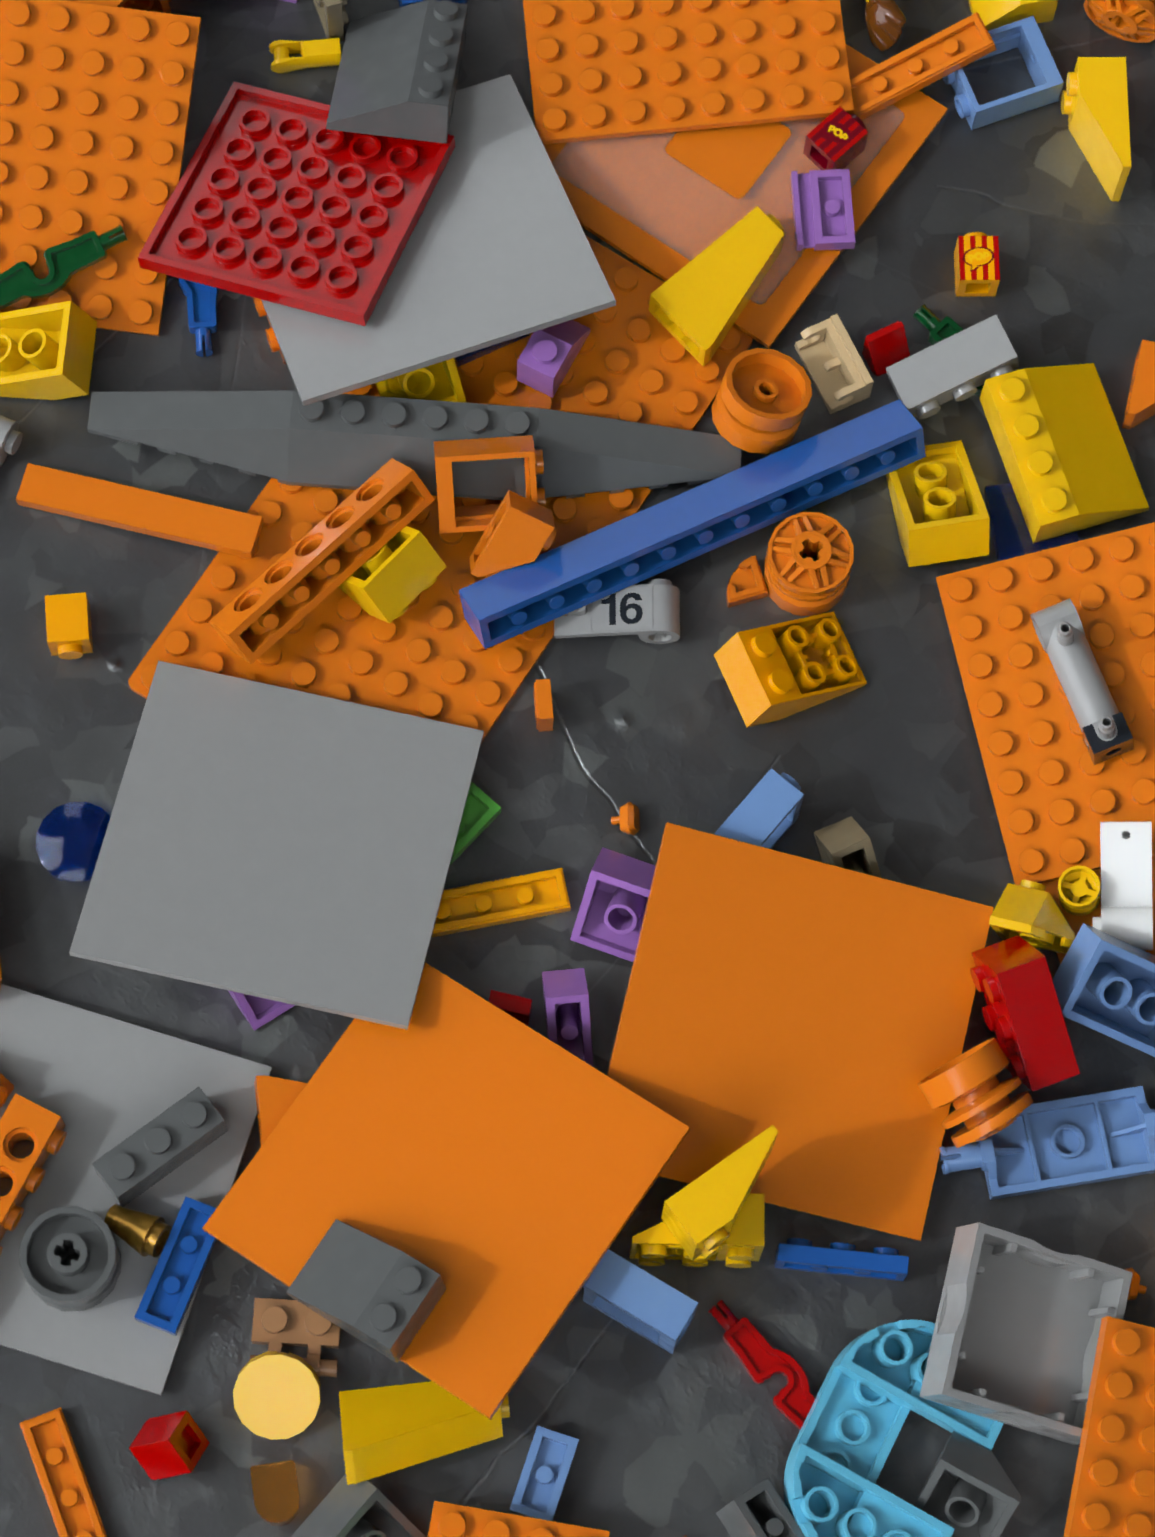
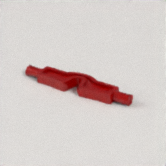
(763, 1362)

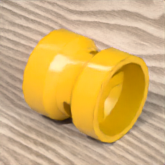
(1080, 882)

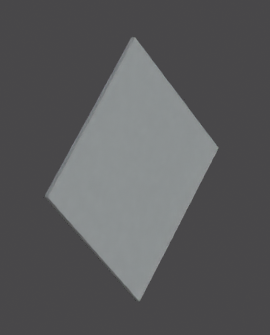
(482, 266)
(279, 845)
(106, 1086)

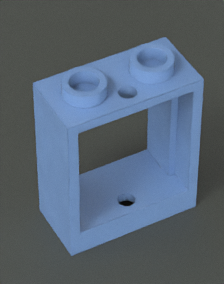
(1039, 62)
(765, 811)
(639, 1301)

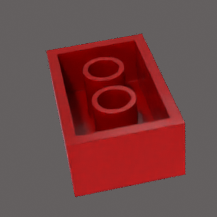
(1024, 1012)

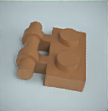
(294, 1324)

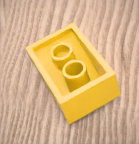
(1100, 118)
(46, 352)
(939, 507)
(709, 1206)

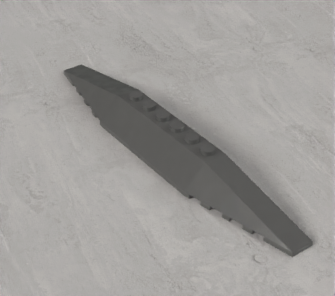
(353, 436)

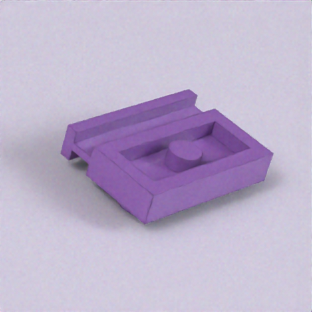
(823, 209)

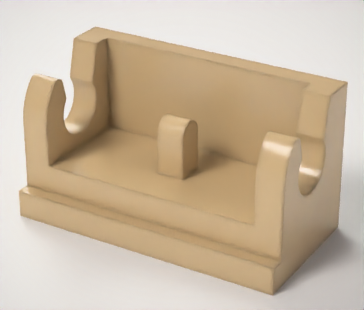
(834, 364)

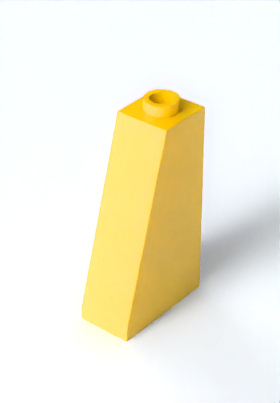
(715, 286)
(408, 1426)

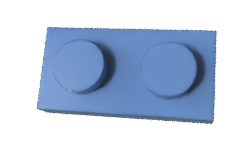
(544, 1474)

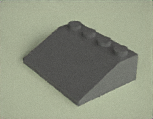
(401, 72)

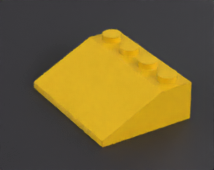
(1061, 448)

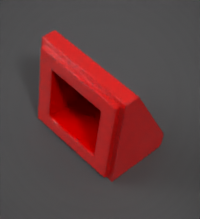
(885, 347)

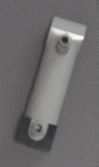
(1082, 681)

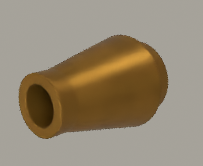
(138, 1229)

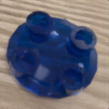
(72, 840)

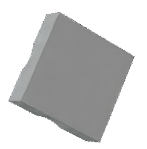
(1020, 1331)

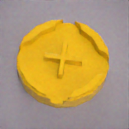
(277, 1395)

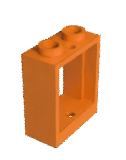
(477, 517)

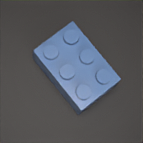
(1109, 988)

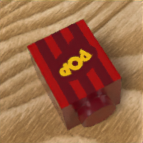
(836, 140)

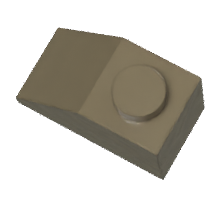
(847, 847)

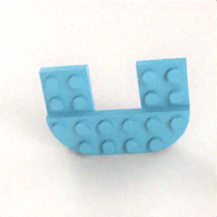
(852, 1432)

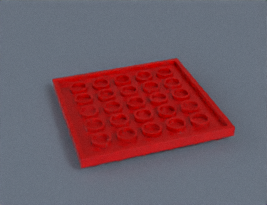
(294, 207)

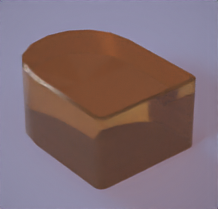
(276, 1492)

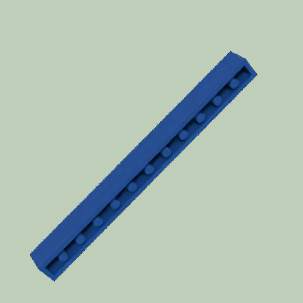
(692, 523)

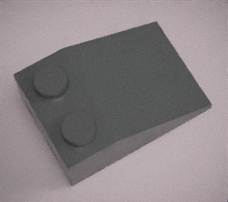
(368, 1289)

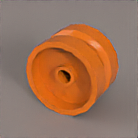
(761, 400)

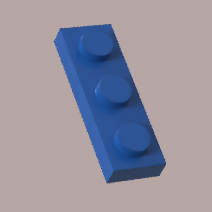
(841, 1260)
(178, 1269)

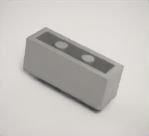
(953, 367)

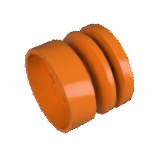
(1124, 18)
(802, 584)
(976, 1093)

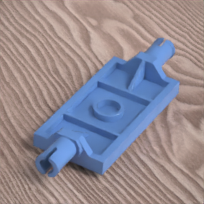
(1064, 1145)

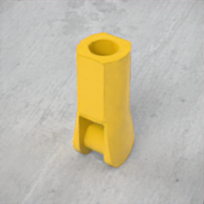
(313, 54)

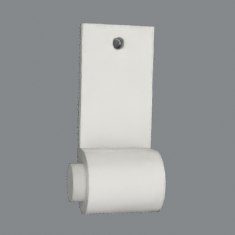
(1126, 882)

